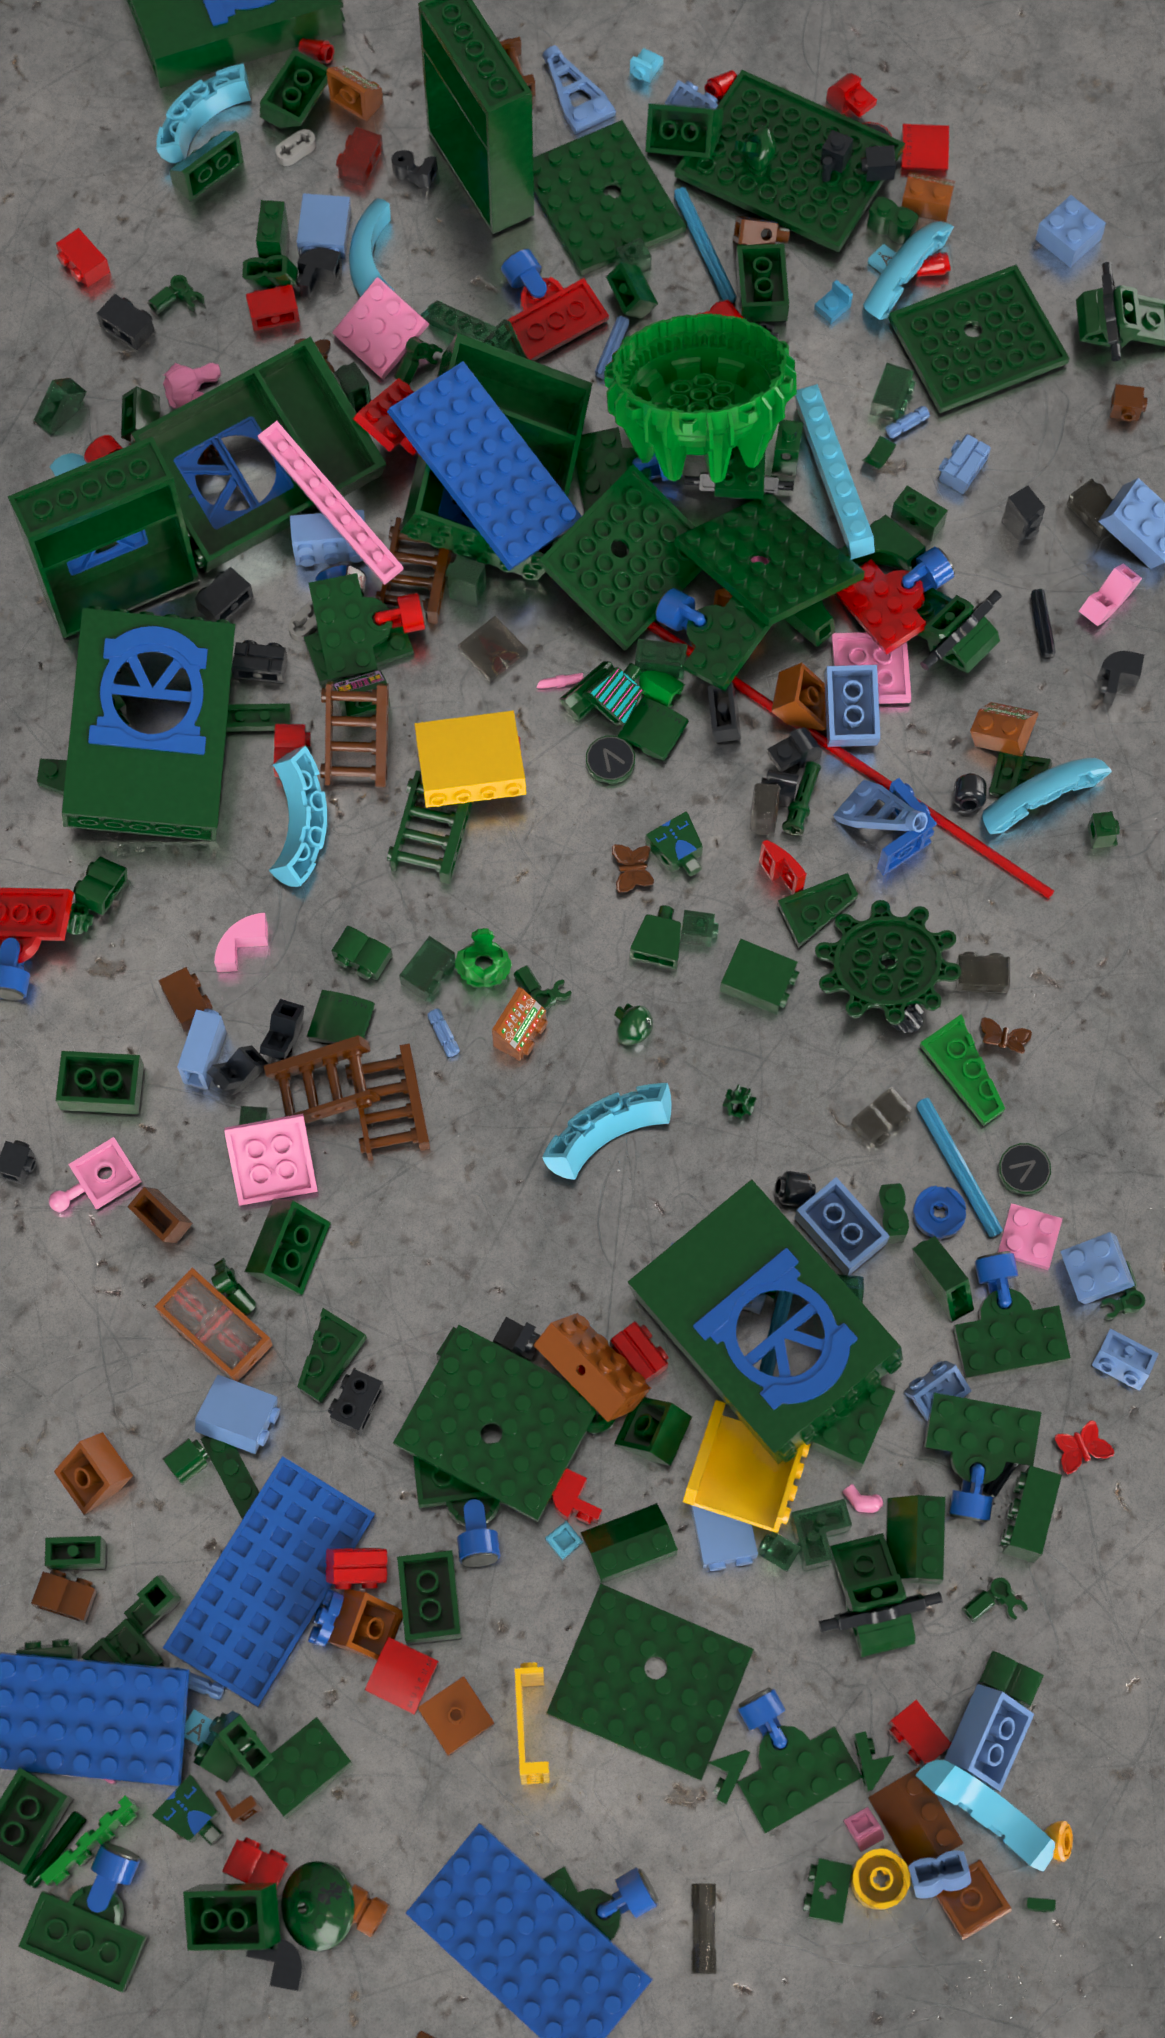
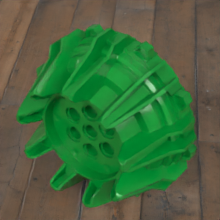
(700, 390)

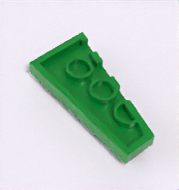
(959, 1062)
(58, 1871)

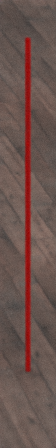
(879, 779)

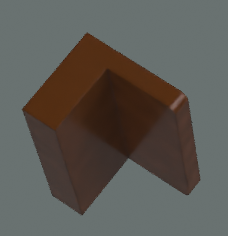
(241, 1811)

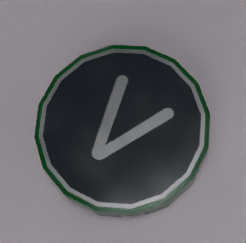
(610, 759)
(1024, 1169)

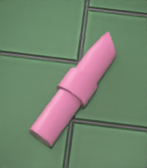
(560, 681)

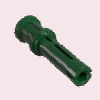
(799, 807)

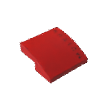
(925, 147)
(781, 864)
(401, 1675)

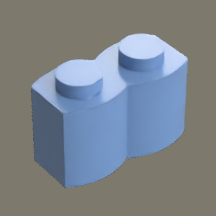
(933, 1875)

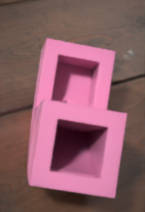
(1111, 594)
(245, 933)

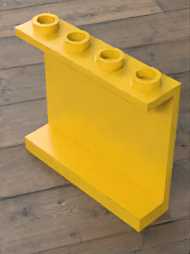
(470, 759)
(739, 1475)
(528, 1676)

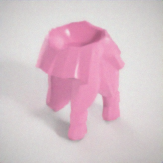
(183, 383)

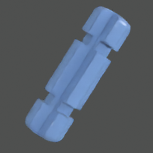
(907, 421)
(443, 1032)
(205, 1686)

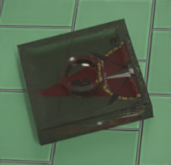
(492, 648)

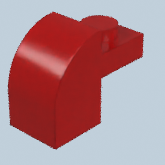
(850, 94)
(567, 1499)

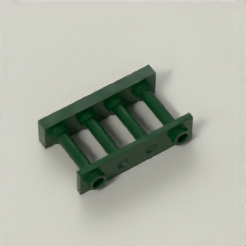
(450, 843)

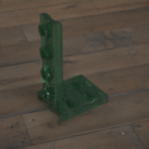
(455, 321)

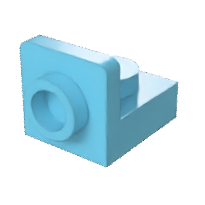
(645, 65)

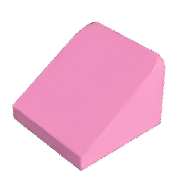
(864, 1829)

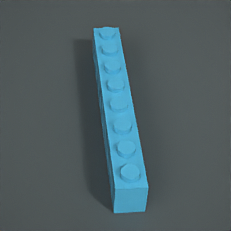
(834, 472)

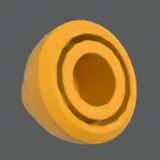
(1061, 1834)

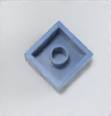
(1070, 231)
(1097, 1268)

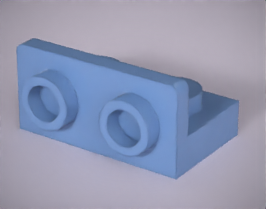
(687, 95)
(1125, 1359)
(942, 1379)

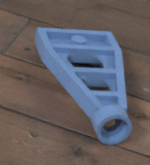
(586, 114)
(861, 800)

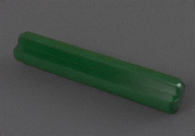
(55, 1848)

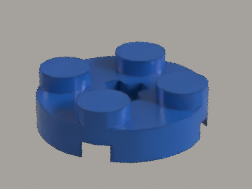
(937, 1226)
(325, 1618)

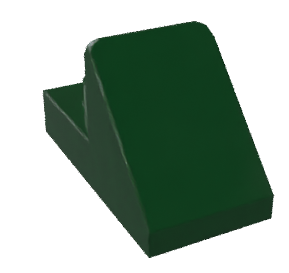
(732, 1767)
(870, 1769)

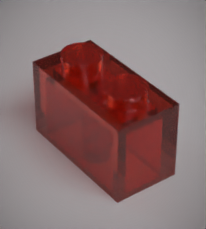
(359, 156)

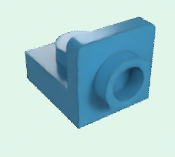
(834, 302)

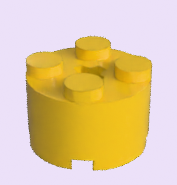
(889, 1865)

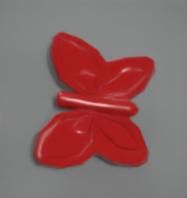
(1082, 1444)

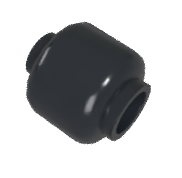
(970, 792)
(794, 1188)

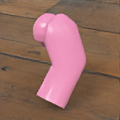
(863, 1503)

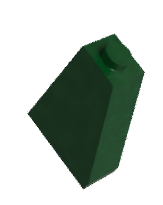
(944, 1278)

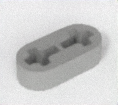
(295, 147)
(305, 618)

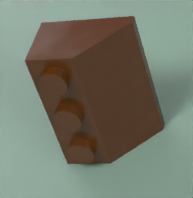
(915, 1819)

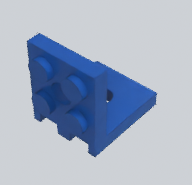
(911, 841)

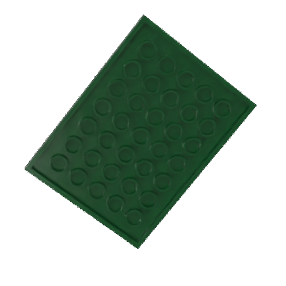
(791, 185)

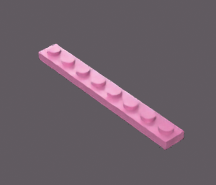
(330, 502)

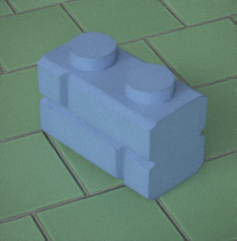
(964, 463)

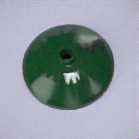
(327, 1901)

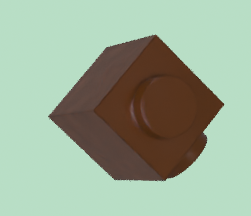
(1128, 402)

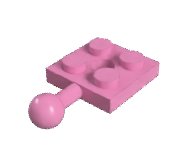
(98, 1190)

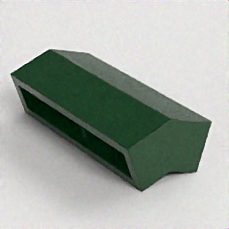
(573, 700)

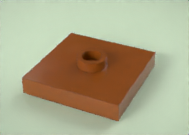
(456, 1715)
(976, 1904)

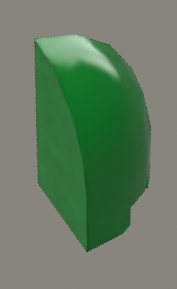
(660, 687)

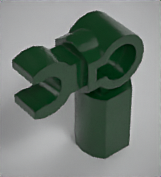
(178, 288)
(416, 350)
(546, 997)
(226, 1283)
(1130, 1302)
(999, 1590)

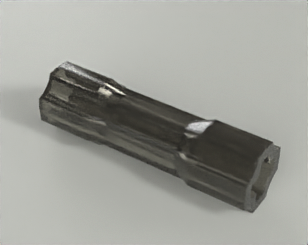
(703, 1905)

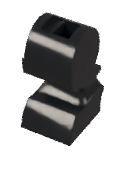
(404, 167)

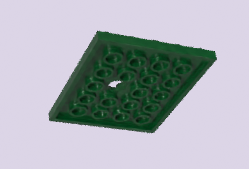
(587, 221)
(961, 368)
(800, 565)
(625, 590)
(488, 1384)
(663, 1718)

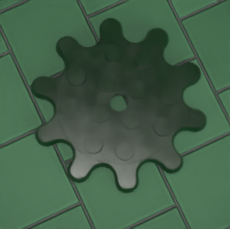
(882, 937)

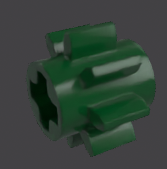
(79, 919)
(739, 1101)

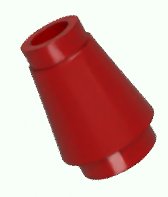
(318, 50)
(720, 84)
(935, 265)

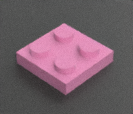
(1030, 1236)

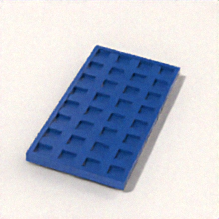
(485, 465)
(267, 1582)
(92, 1718)
(527, 1942)

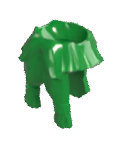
(483, 946)

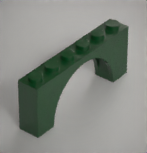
(892, 548)

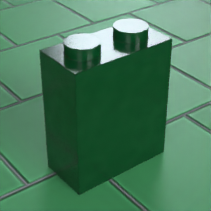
(272, 229)
(759, 977)

